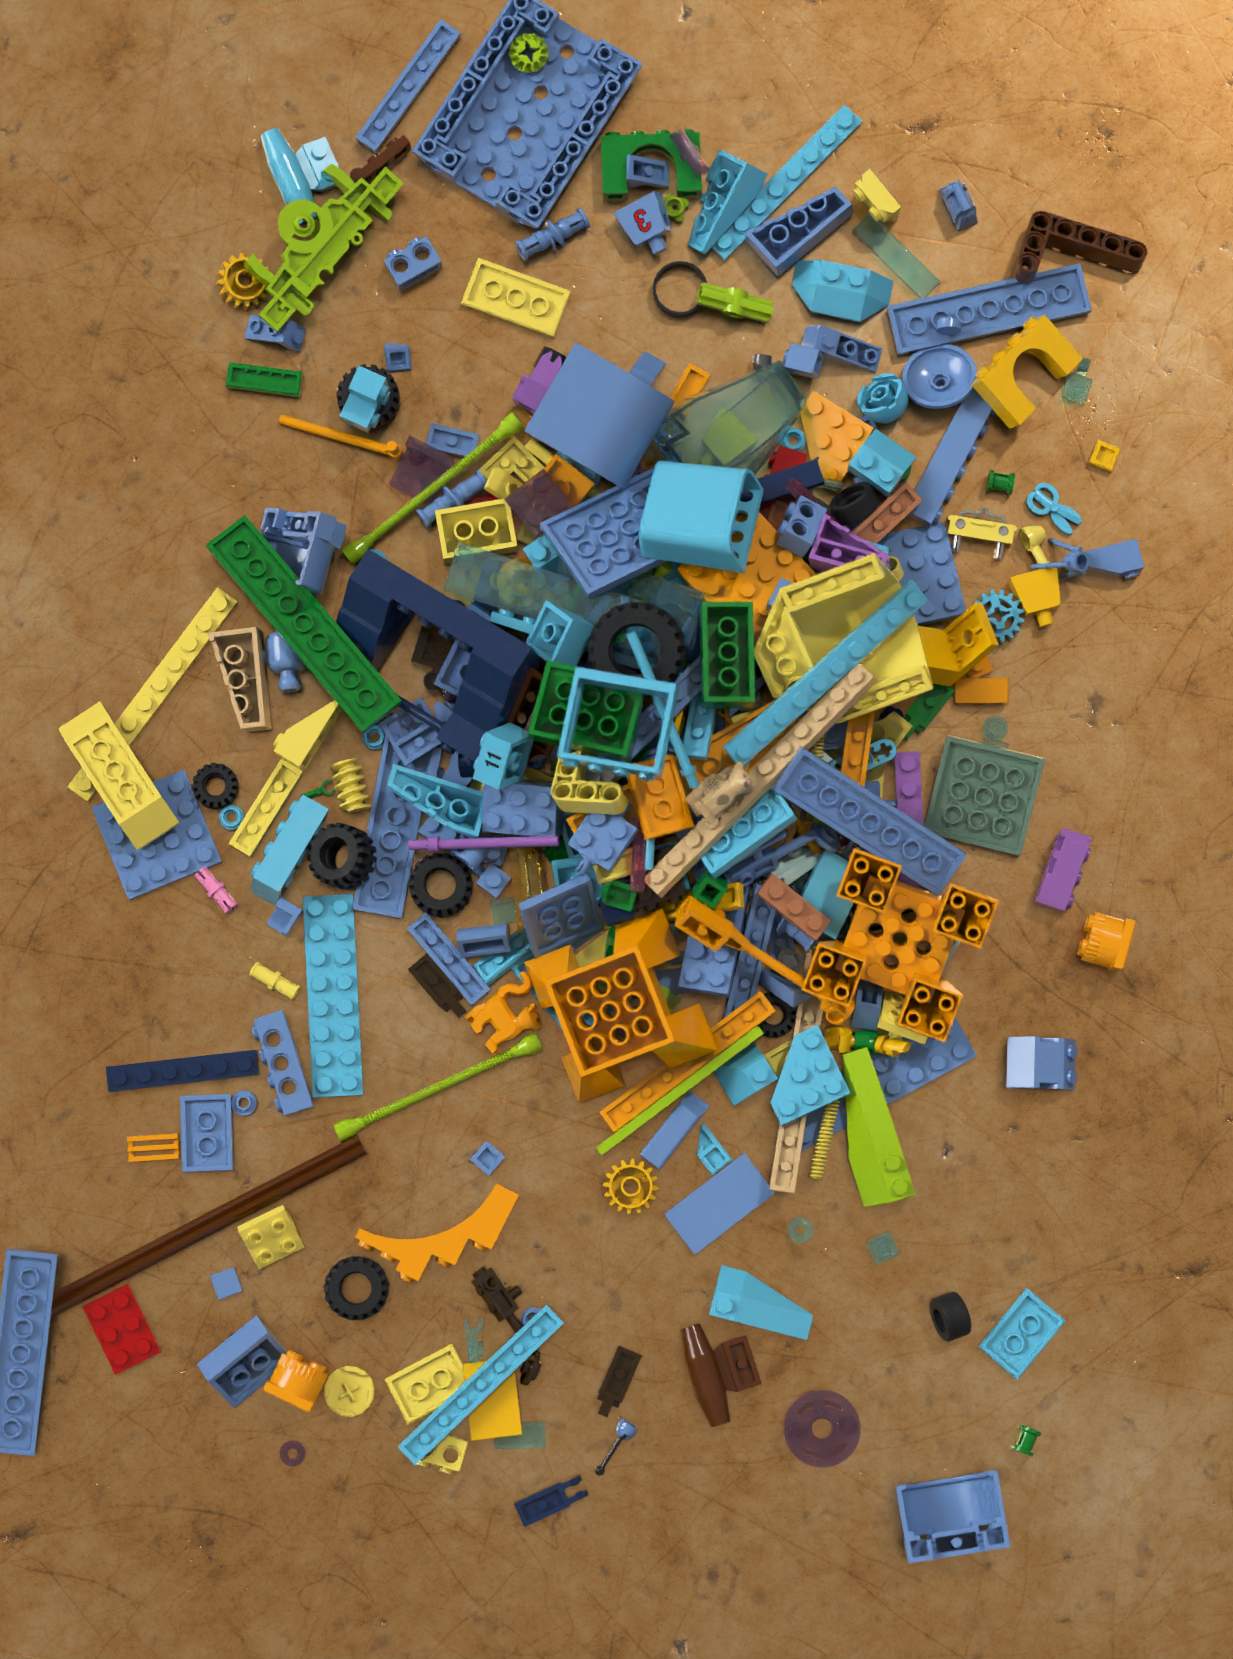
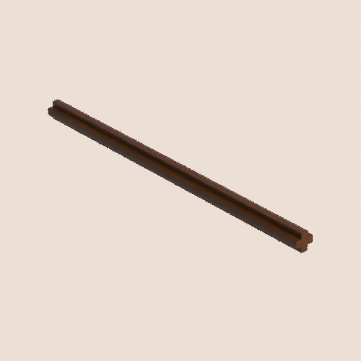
(207, 1224)

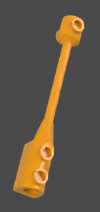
(715, 930)

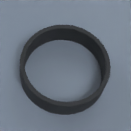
(667, 267)

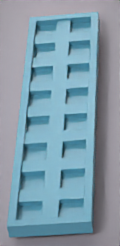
(333, 996)

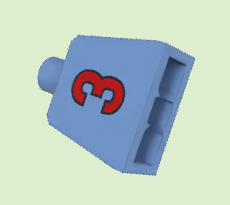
(646, 221)

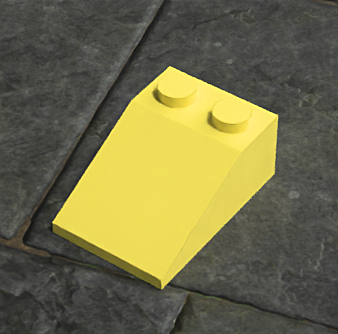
(304, 738)

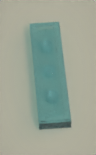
(896, 256)

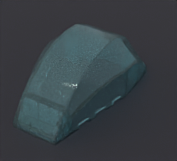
(735, 421)

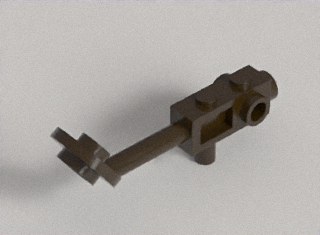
(502, 1305)

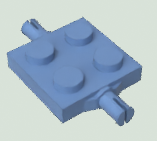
(602, 840)

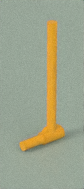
(391, 448)

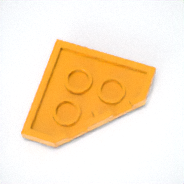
(832, 435)

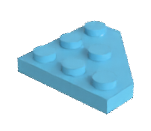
(807, 1078)

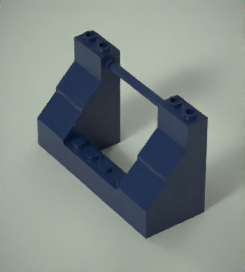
(379, 607)

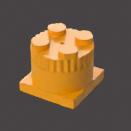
(1106, 941)
(297, 1381)

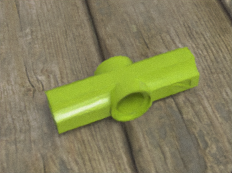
(735, 302)

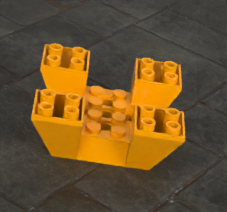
(881, 898)
(628, 972)

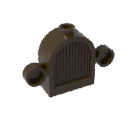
(431, 653)

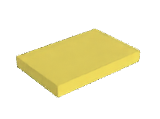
(427, 1383)

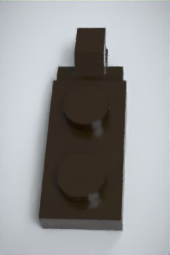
(437, 985)
(617, 1379)

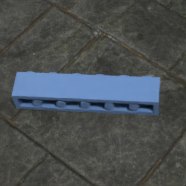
(949, 458)

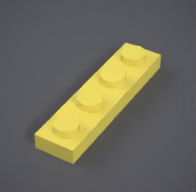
(265, 807)

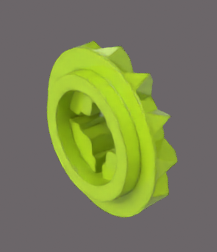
(522, 62)

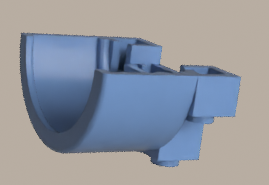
(312, 552)
(951, 1516)

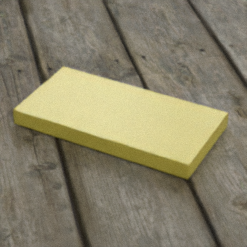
(516, 298)

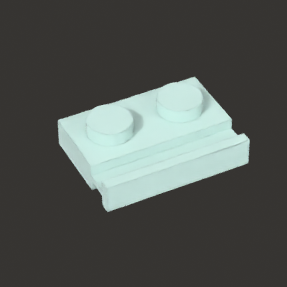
(794, 865)

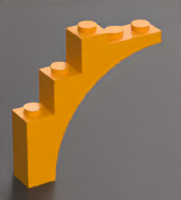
(414, 1254)

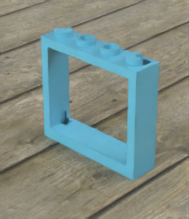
(620, 682)

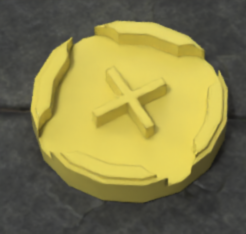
(349, 1391)

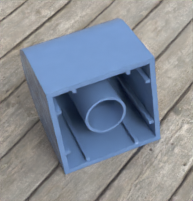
(599, 415)

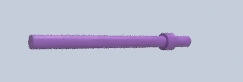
(434, 844)

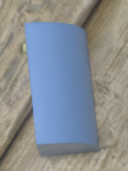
(484, 940)

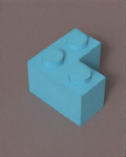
(366, 396)

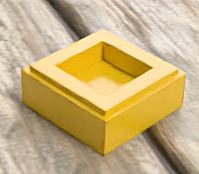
(1104, 456)

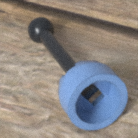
(625, 1431)

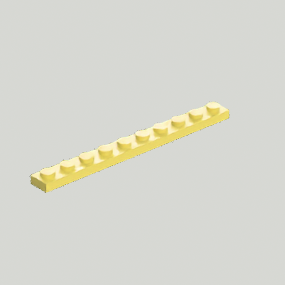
(165, 677)

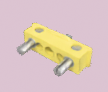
(981, 529)

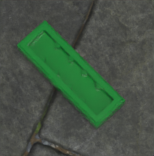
(264, 379)

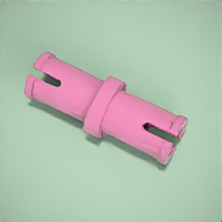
(216, 890)

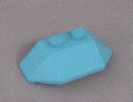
(841, 289)

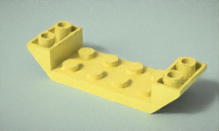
(118, 776)

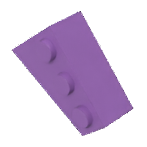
(838, 546)
(1063, 870)

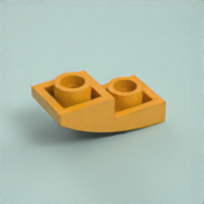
(982, 690)

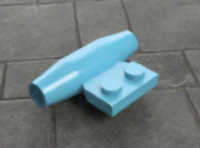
(298, 172)

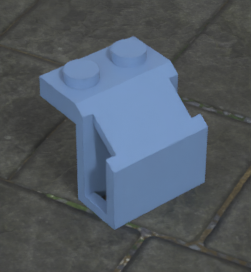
(1041, 1063)

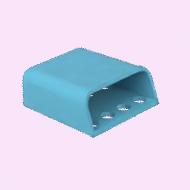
(694, 514)

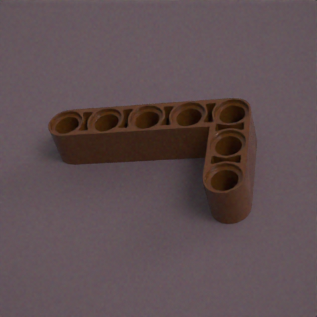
(1074, 244)

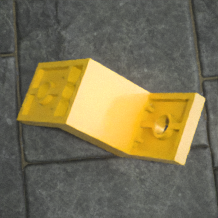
(949, 650)

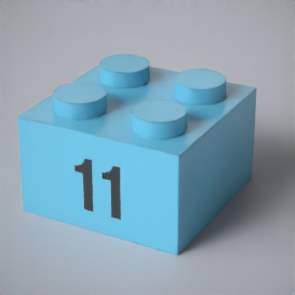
(503, 756)

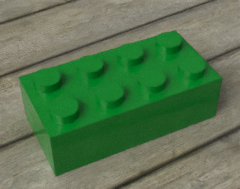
(727, 655)

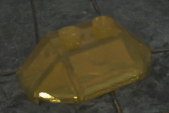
(527, 876)

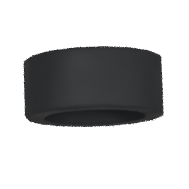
(854, 503)

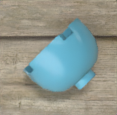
(883, 399)

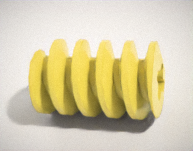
(349, 786)

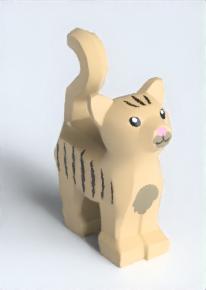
(719, 791)

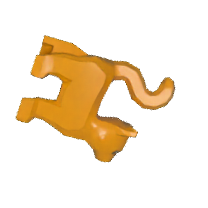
(502, 1018)

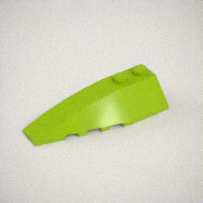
(872, 1138)

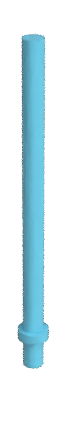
(687, 769)

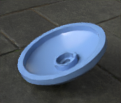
(935, 367)

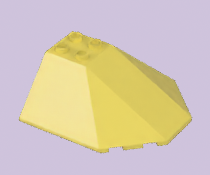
(825, 609)

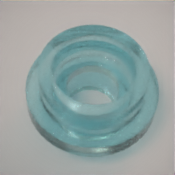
(808, 1229)

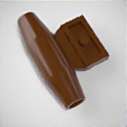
(714, 1372)

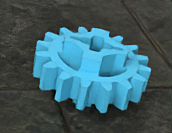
(1010, 613)

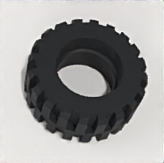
(643, 615)

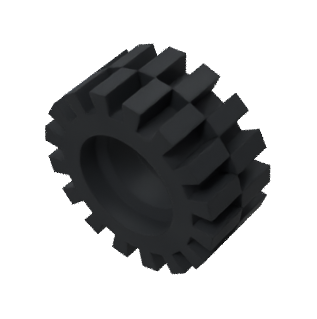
(226, 796)
(787, 1022)

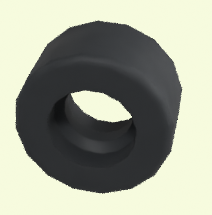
(950, 1316)

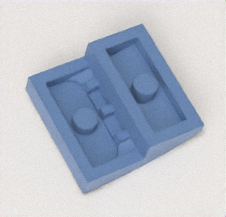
(410, 735)

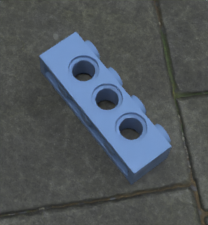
(301, 1098)

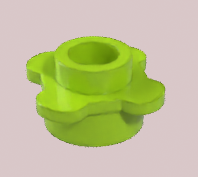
(681, 204)

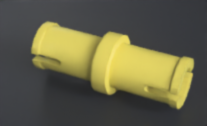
(274, 981)

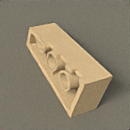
(245, 675)

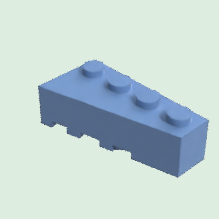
(793, 234)

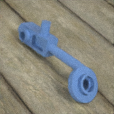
(766, 859)

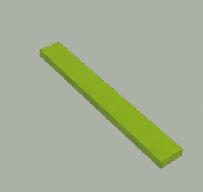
(680, 1090)

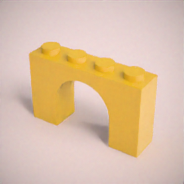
(997, 380)

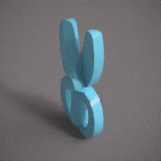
(1057, 511)

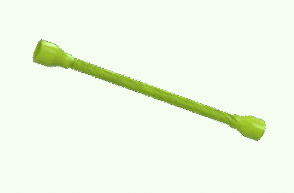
(508, 427)
(350, 1127)

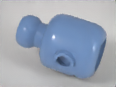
(283, 661)

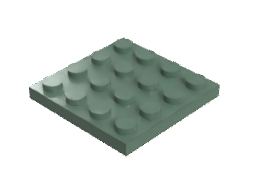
(984, 794)

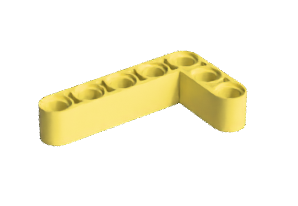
(579, 790)

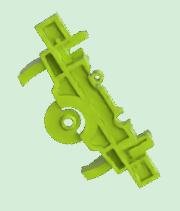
(306, 259)

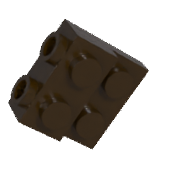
(649, 899)

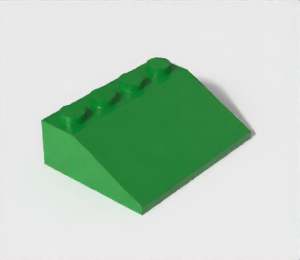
(605, 720)

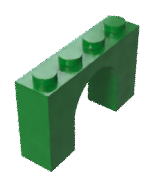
(614, 161)

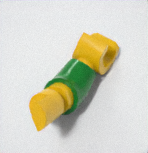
(876, 1041)

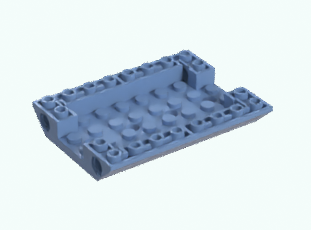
(496, 97)

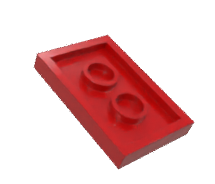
(122, 1329)

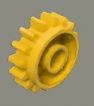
(232, 287)
(644, 1183)

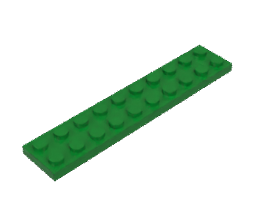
(304, 624)

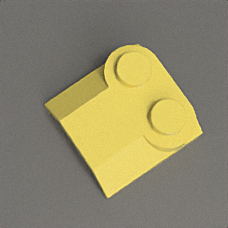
(876, 197)

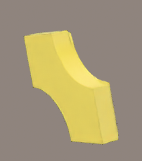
(892, 728)

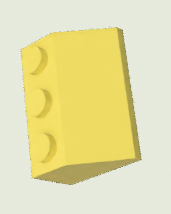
(478, 524)

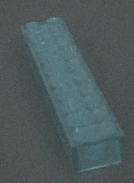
(526, 587)

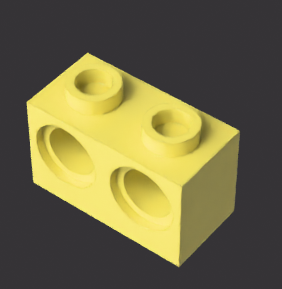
(438, 1458)

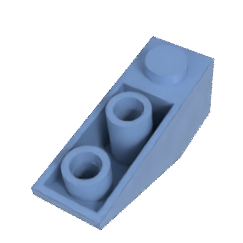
(842, 348)

